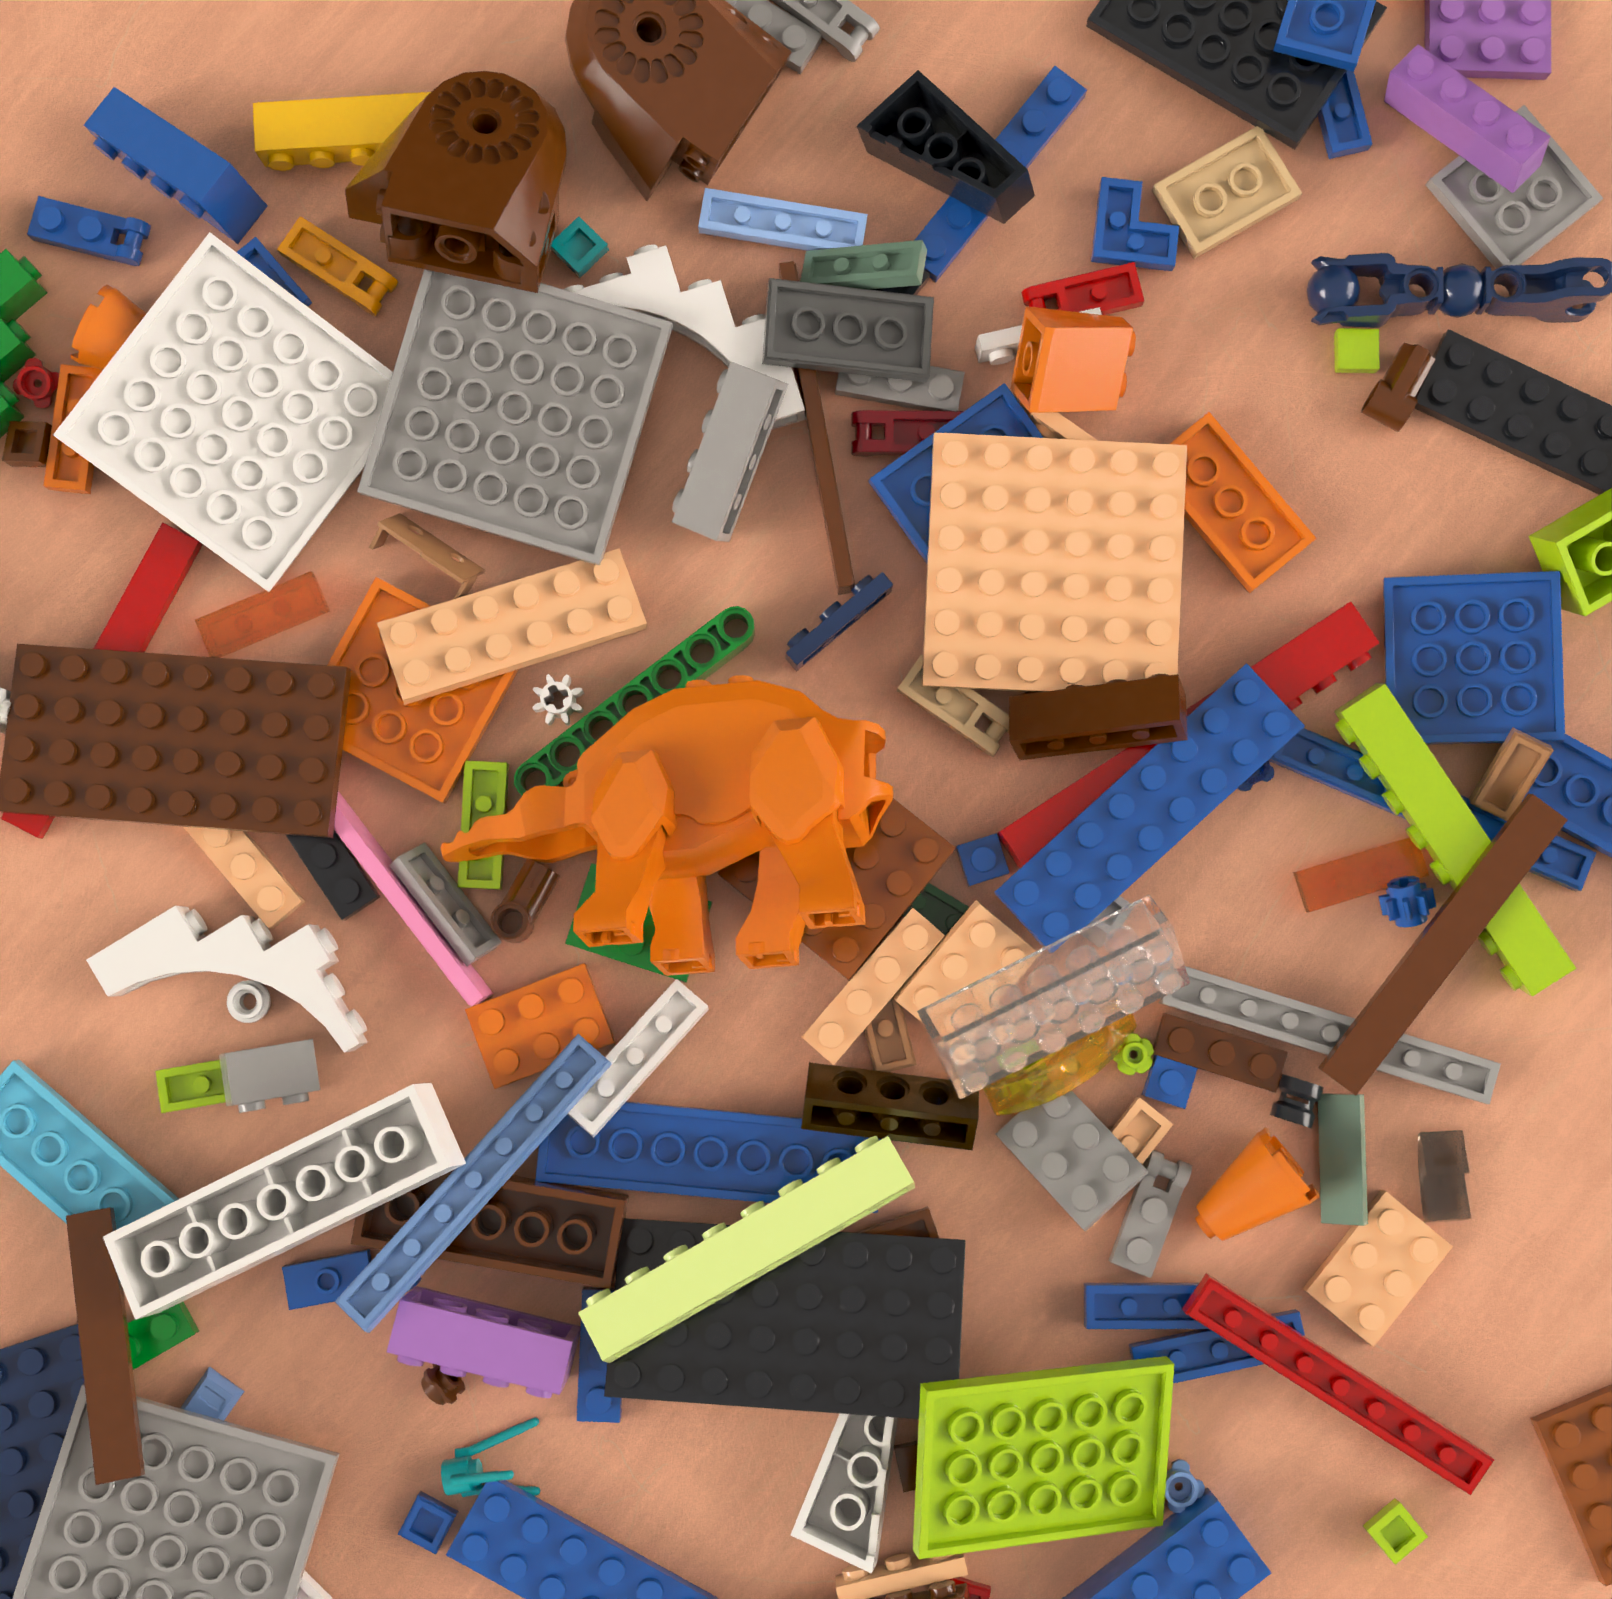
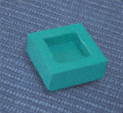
(579, 247)

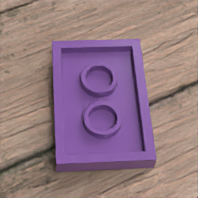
(1491, 37)

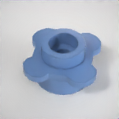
(1190, 1490)

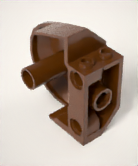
(670, 81)
(469, 182)

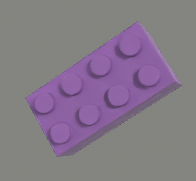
(484, 1341)

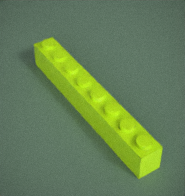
(1448, 832)

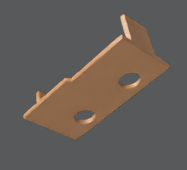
(430, 549)

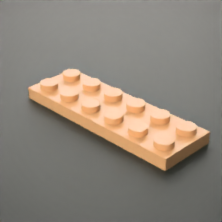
(511, 626)

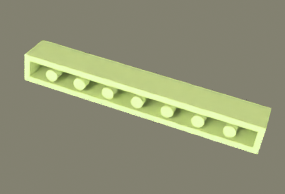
(745, 1249)

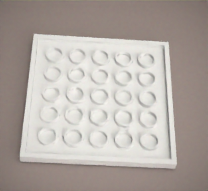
(233, 413)

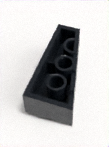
(945, 148)

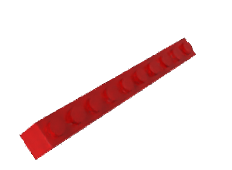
(1289, 672)

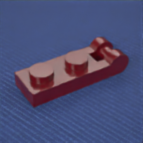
(901, 430)

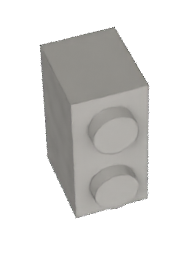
(269, 1073)

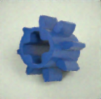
(1407, 901)

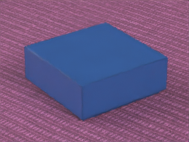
(428, 1522)

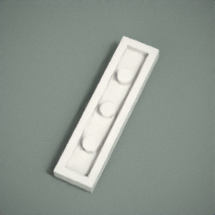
(639, 1055)

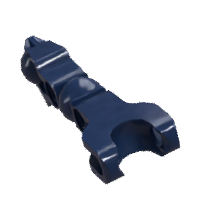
(1457, 291)

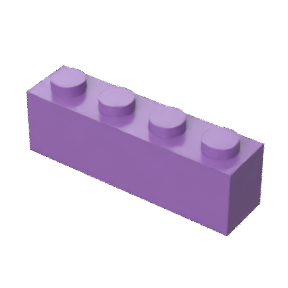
(1466, 118)

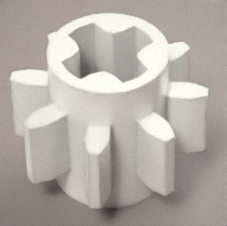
(569, 703)

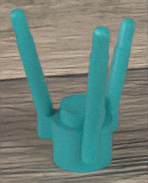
(466, 1475)

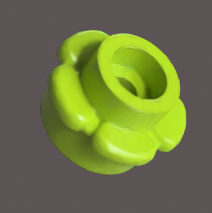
(1143, 1060)

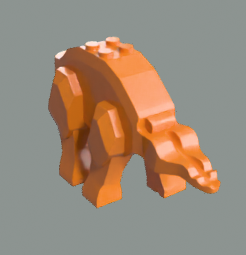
(693, 791)

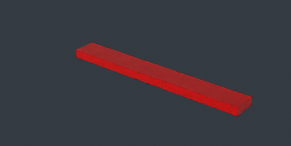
(136, 617)
(1338, 1384)

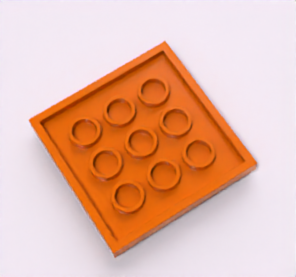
(415, 741)

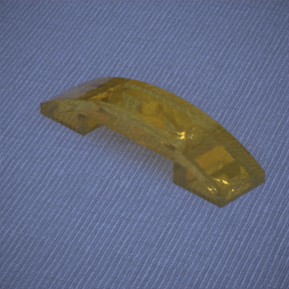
(1059, 1070)

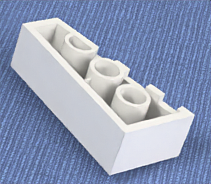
(850, 1491)

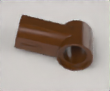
(1395, 394)
(527, 897)

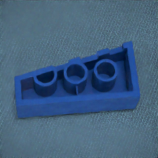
(175, 164)

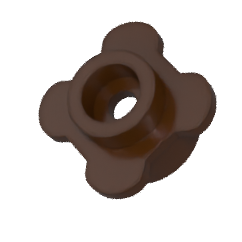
(440, 1386)

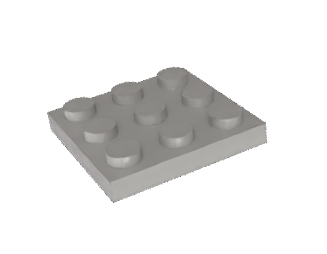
(1520, 223)

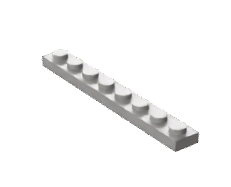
(1322, 1029)

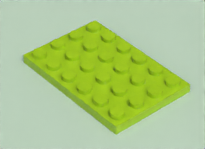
(1041, 1455)

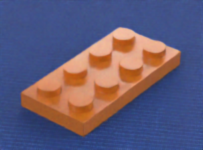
(1237, 506)

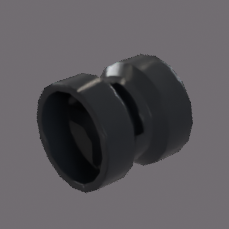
(1294, 1110)

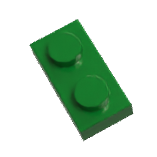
(159, 1333)

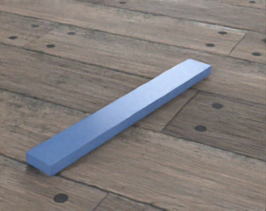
(473, 1184)

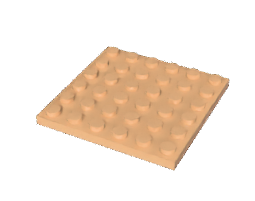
(1052, 562)

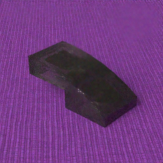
(1442, 1176)

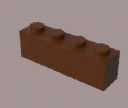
(1098, 717)

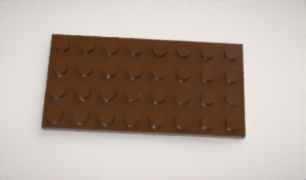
(174, 740)

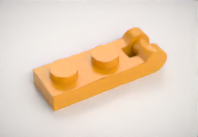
(336, 265)

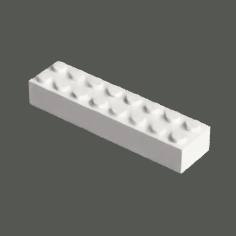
(284, 1199)

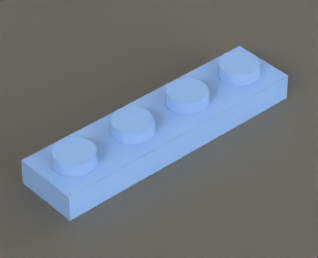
(779, 222)

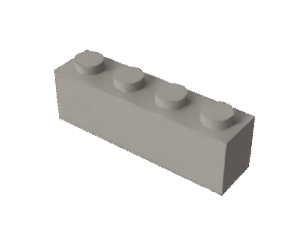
(728, 452)

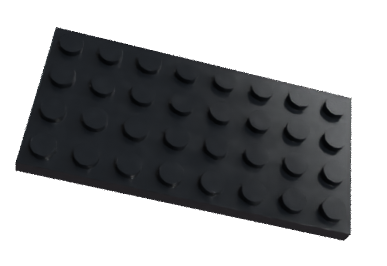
(822, 1333)

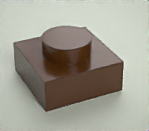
(27, 444)

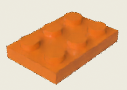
(535, 1023)

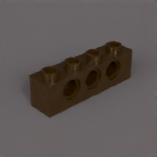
(888, 1105)

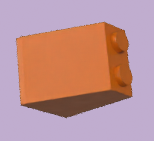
(1071, 361)

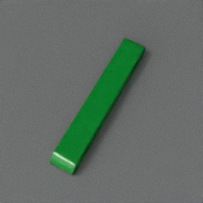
(646, 685)

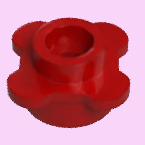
(25, 383)

